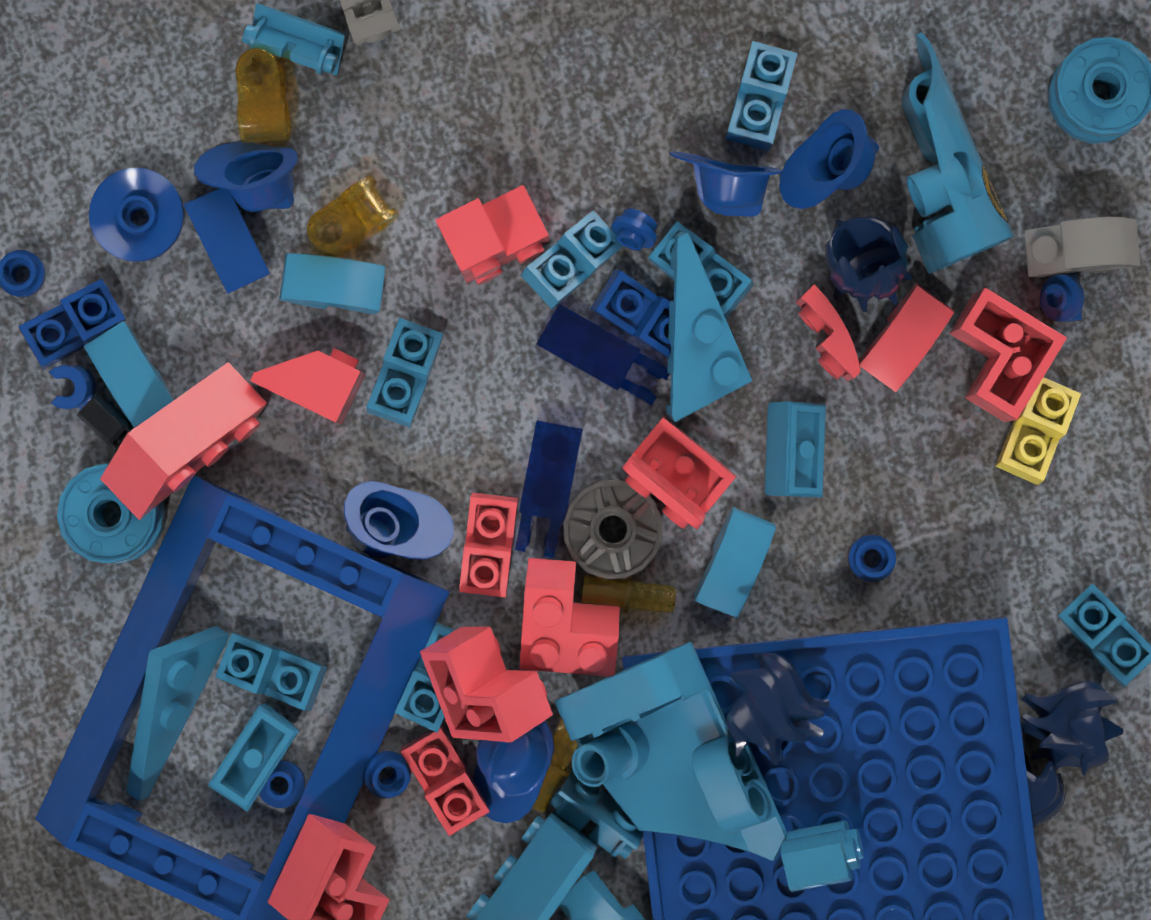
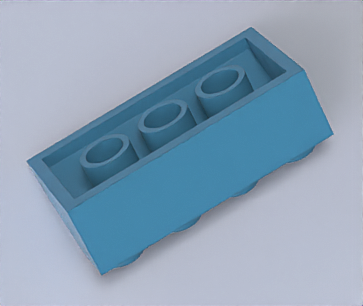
(540, 876)

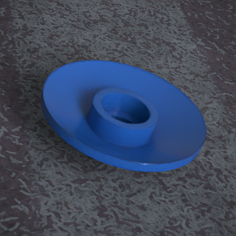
(117, 202)

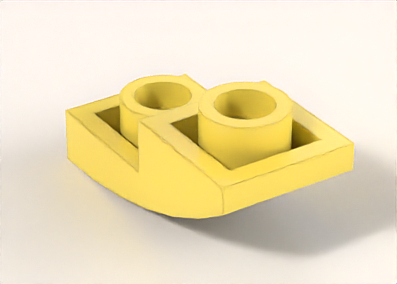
(1037, 431)

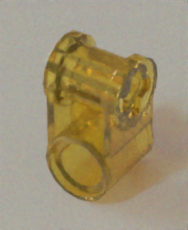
(261, 107)
(353, 216)

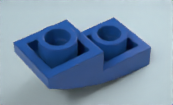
(226, 239)
(635, 311)
(72, 324)

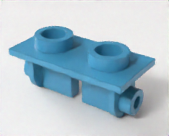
(295, 39)
(582, 803)

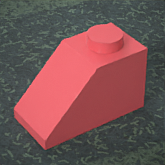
(315, 382)

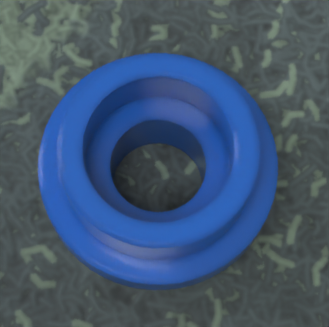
(635, 230)
(11, 263)
(886, 562)
(296, 782)
(396, 783)

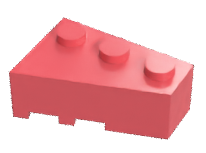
(182, 439)

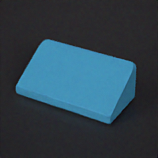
(795, 449)
(254, 757)

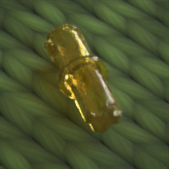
(629, 594)
(560, 761)

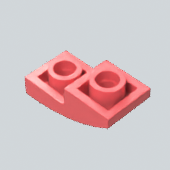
(906, 338)
(837, 349)
(488, 544)
(445, 780)

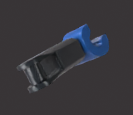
(94, 410)

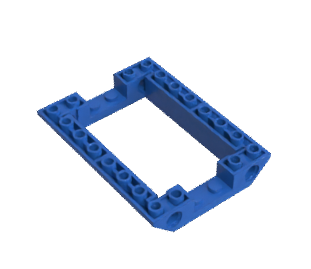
(113, 832)

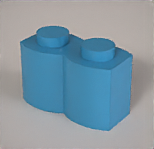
(821, 855)

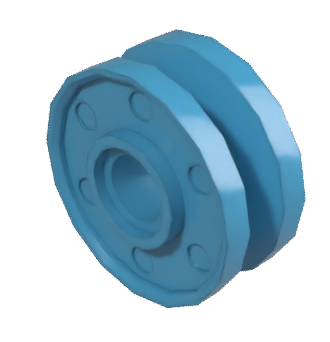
(1117, 66)
(84, 526)

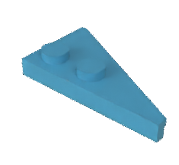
(703, 350)
(170, 691)

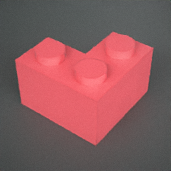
(493, 234)
(1016, 349)
(563, 633)
(478, 692)
(326, 875)

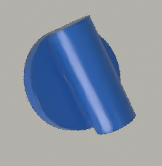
(1062, 298)

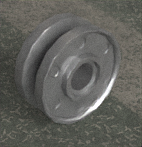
(625, 555)

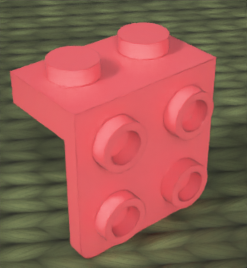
(677, 474)

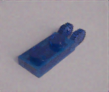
(598, 353)
(548, 481)

